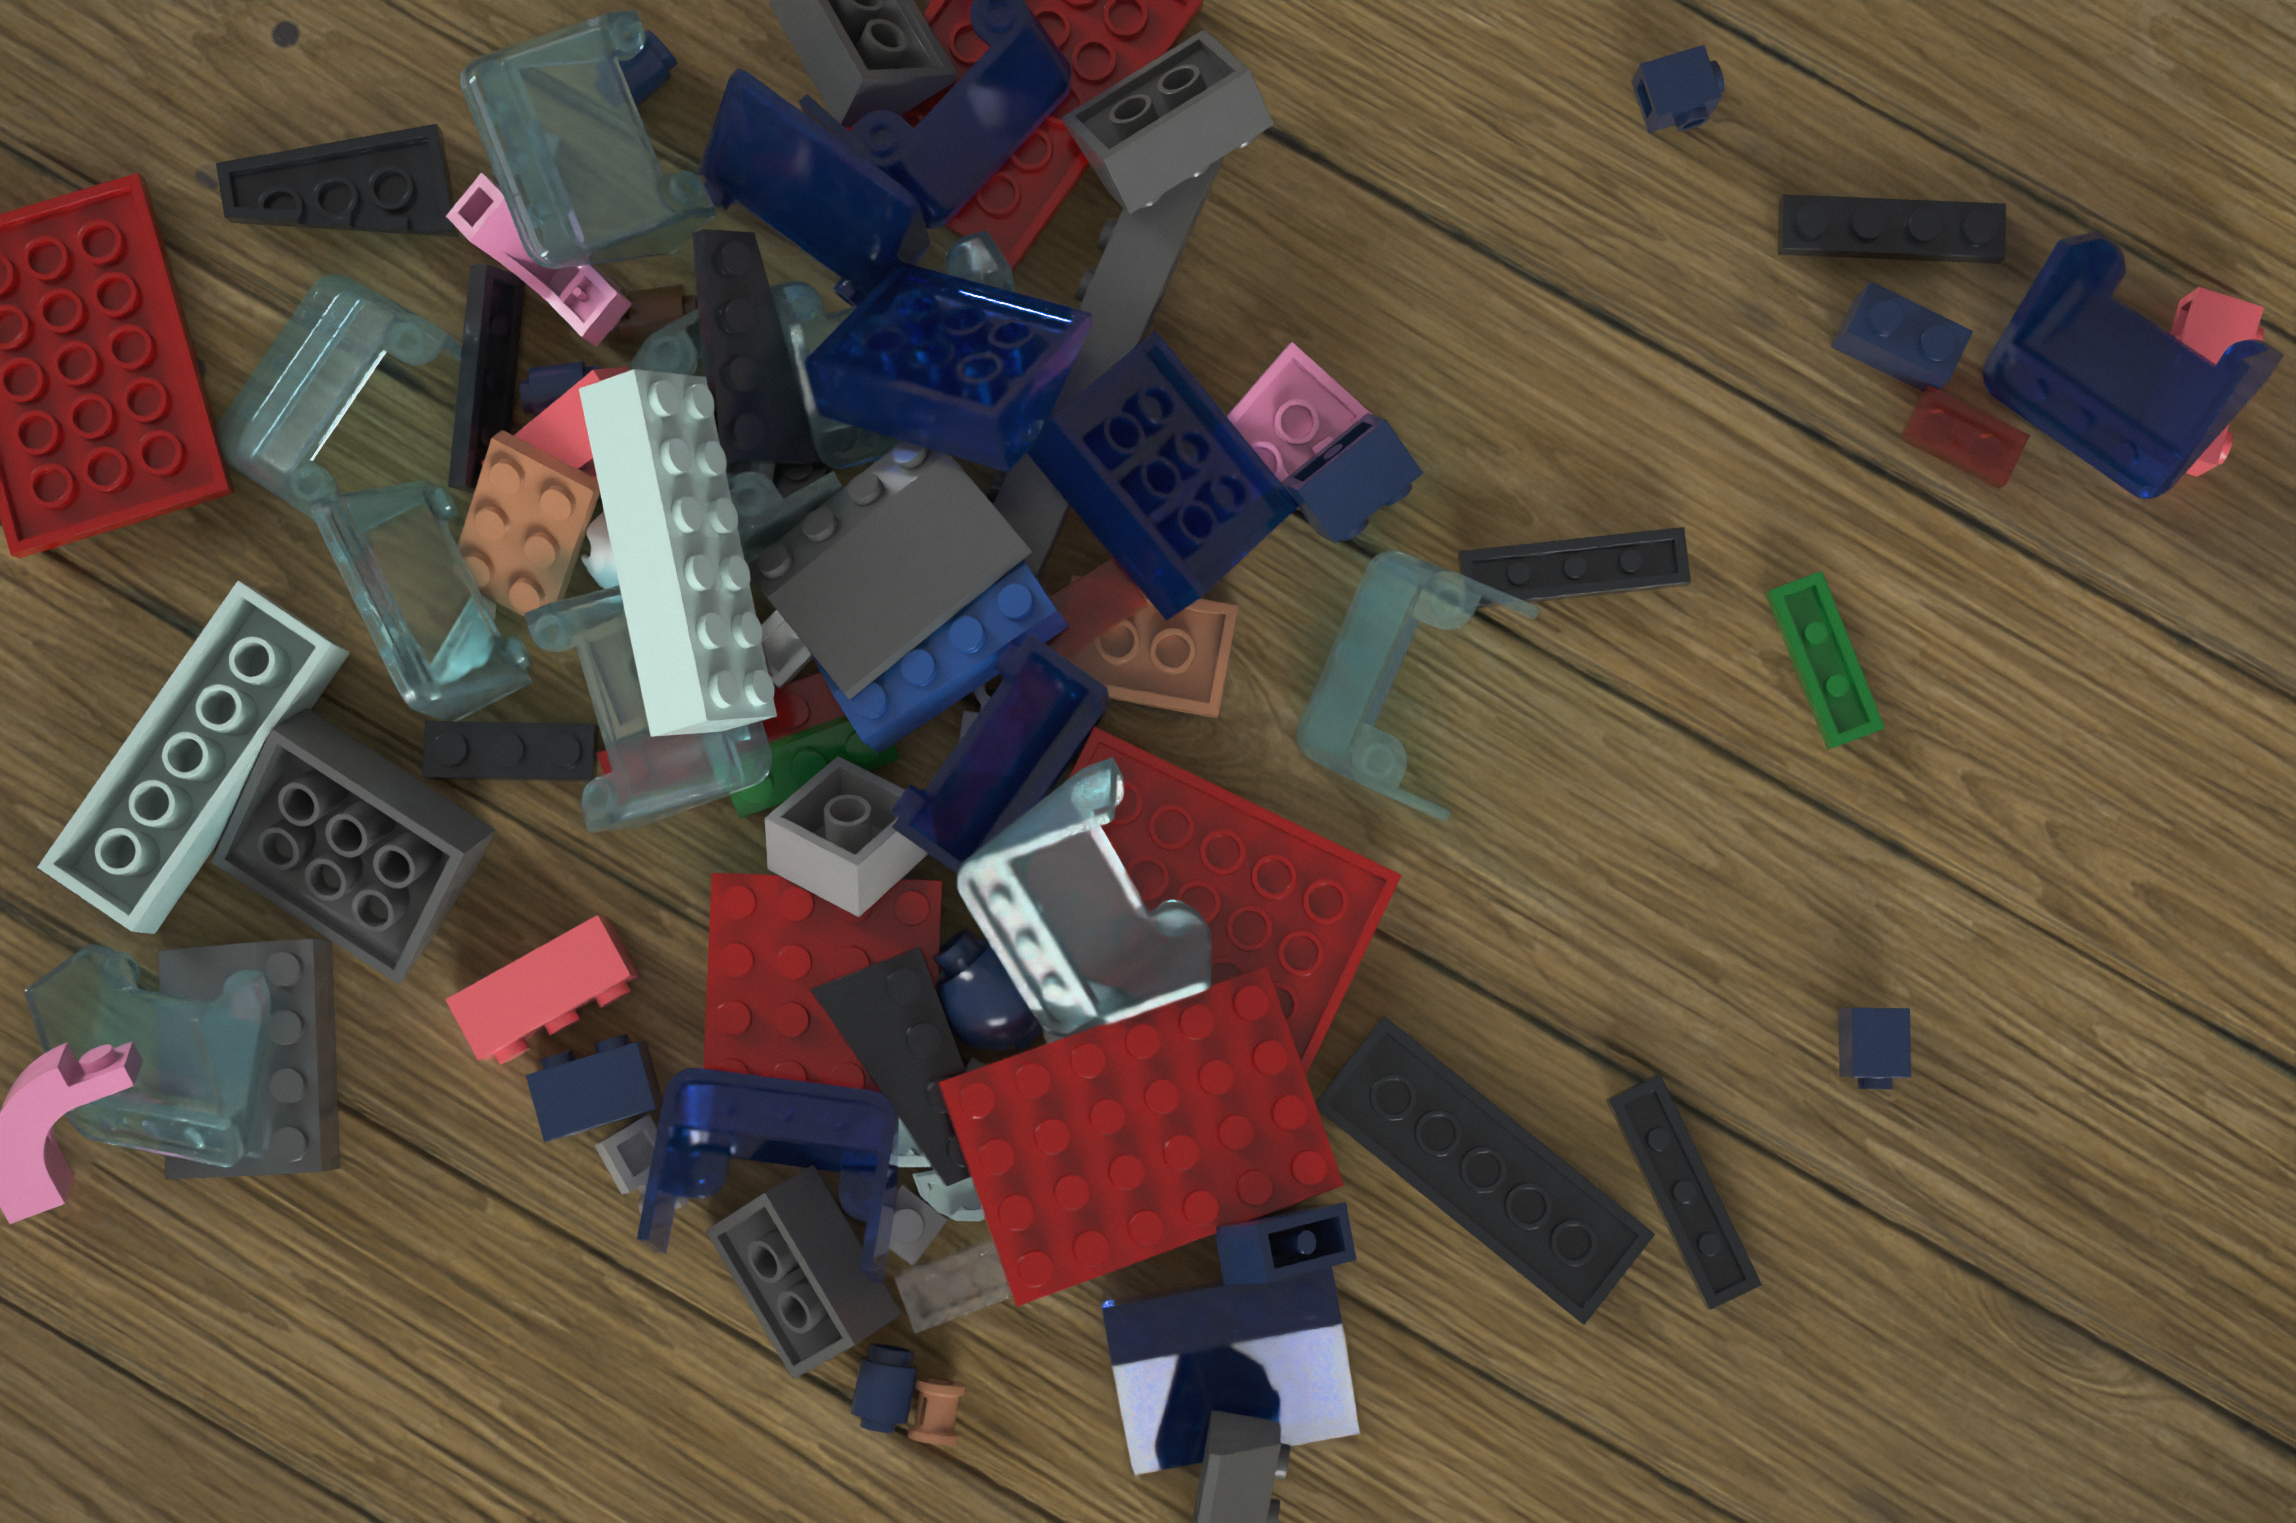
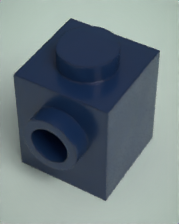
(1678, 89)
(1874, 1046)

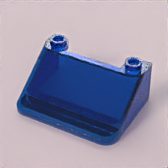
(810, 188)
(2112, 378)
(1006, 756)

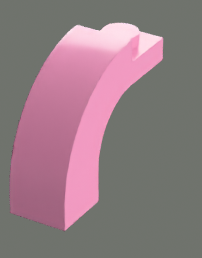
(579, 293)
(31, 1163)

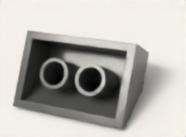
(866, 54)
(1169, 121)
(802, 1272)
(1240, 1470)

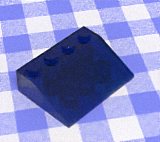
(948, 365)
(1161, 476)
(1231, 1350)

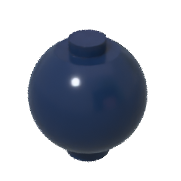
(981, 997)

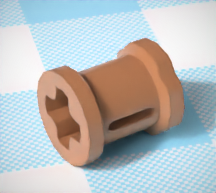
(936, 1410)

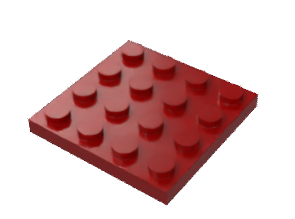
(777, 943)

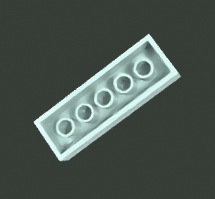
(677, 552)
(190, 759)

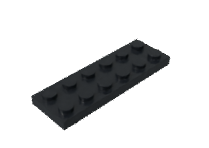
(1483, 1170)

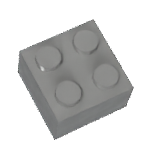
(840, 837)

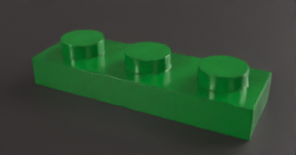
(1824, 660)
(804, 755)

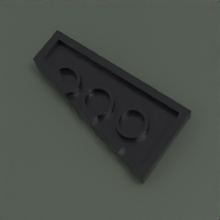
(354, 184)
(746, 355)
(906, 1047)

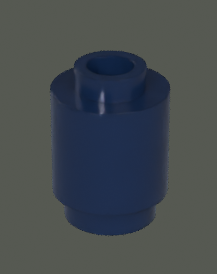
(648, 68)
(550, 383)
(884, 1387)

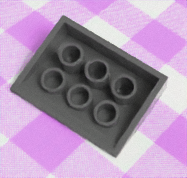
(886, 562)
(351, 843)
(297, 1086)

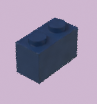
(1901, 338)
(1353, 479)
(594, 1090)
(1285, 1244)

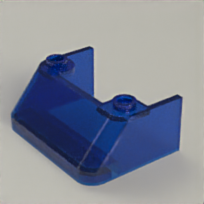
(975, 122)
(777, 1121)

